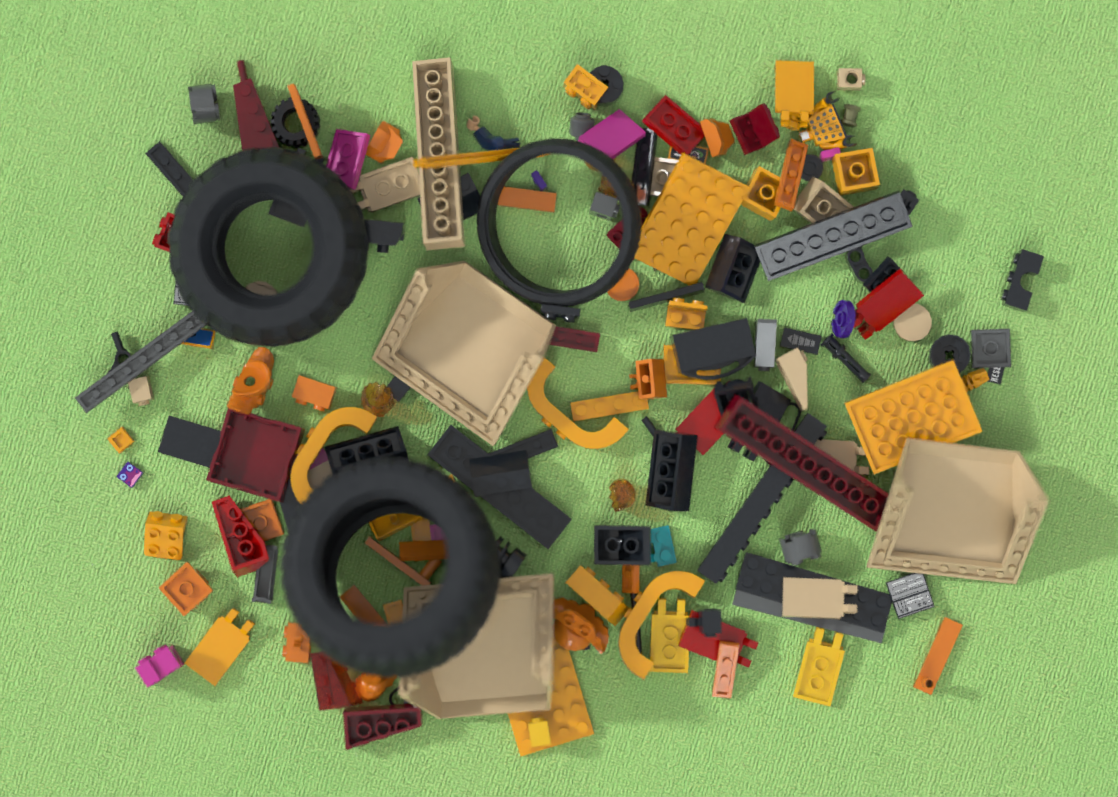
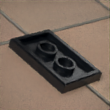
(189, 441)

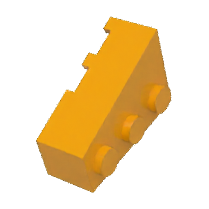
(597, 594)

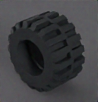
(278, 123)

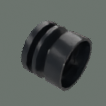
(949, 343)
(509, 561)

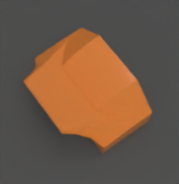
(718, 136)
(384, 143)

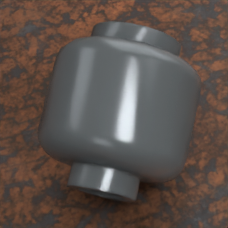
(580, 124)

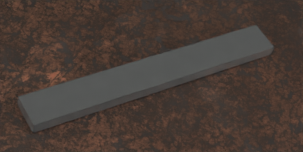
(139, 362)
(775, 608)

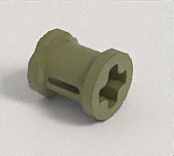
(850, 115)

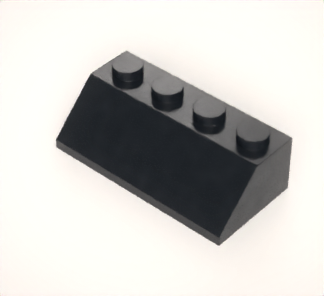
(371, 446)
(671, 470)

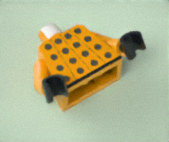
(826, 126)

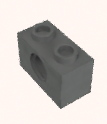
(604, 206)

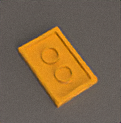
(673, 377)

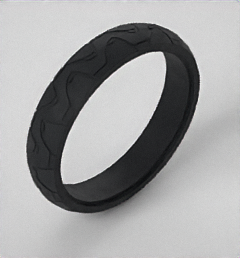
(488, 233)

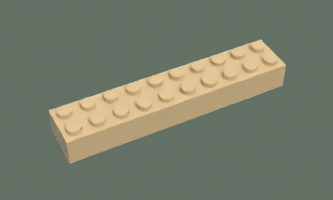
(435, 137)

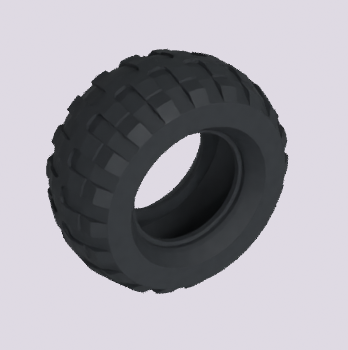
(201, 233)

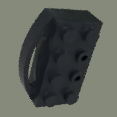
(713, 349)

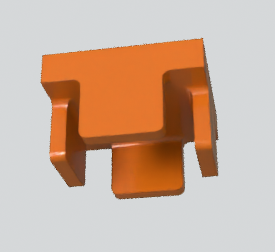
(186, 588)

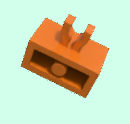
(650, 379)
(298, 645)

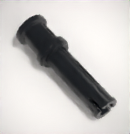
(838, 351)

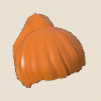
(372, 686)

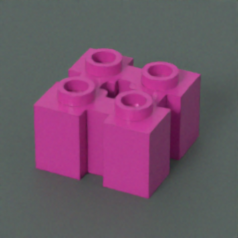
(160, 665)

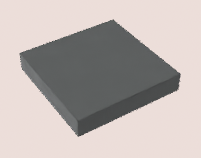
(990, 348)

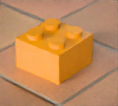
(855, 171)
(762, 193)

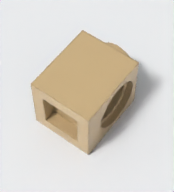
(842, 83)
(141, 391)

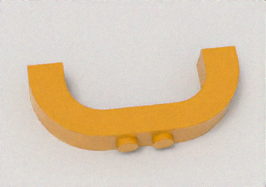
(565, 427)
(318, 437)
(635, 617)

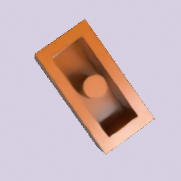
(314, 392)

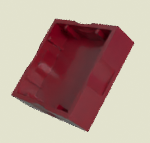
(255, 455)

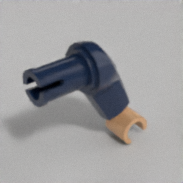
(489, 141)

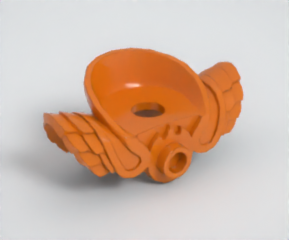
(260, 368)
(578, 626)

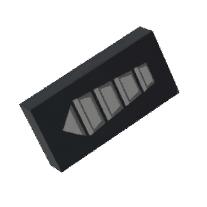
(802, 340)

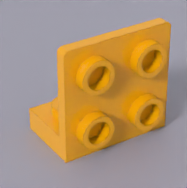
(585, 87)
(685, 315)

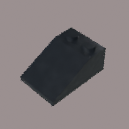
(622, 545)

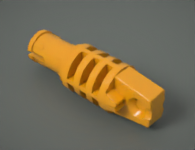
(974, 379)

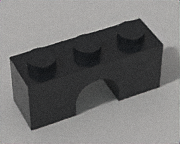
(1025, 263)

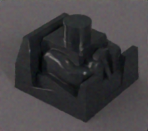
(384, 233)
(738, 387)

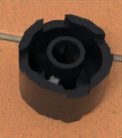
(615, 84)

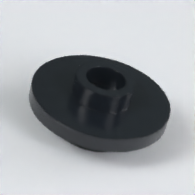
(812, 167)

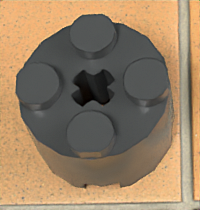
(202, 103)
(800, 546)

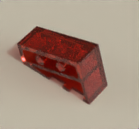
(332, 683)

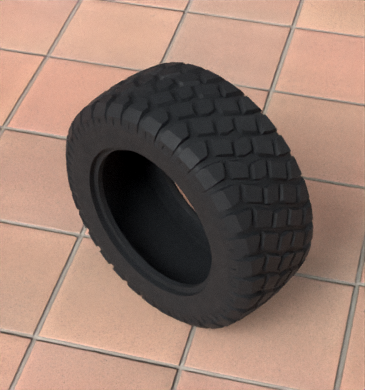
(336, 513)

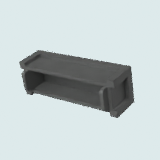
(266, 577)

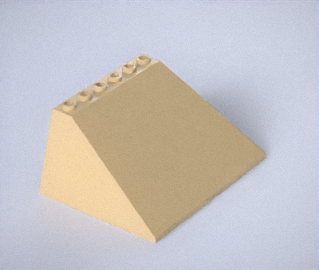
(465, 345)
(959, 513)
(503, 666)

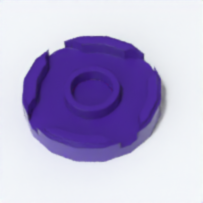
(844, 319)

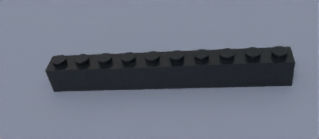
(754, 509)

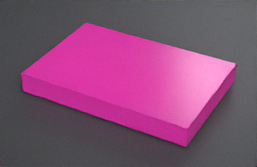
(613, 134)
(348, 155)

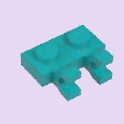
(662, 546)

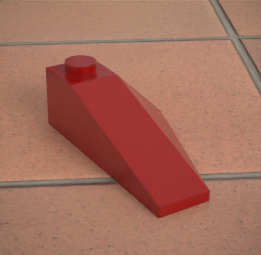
(242, 542)

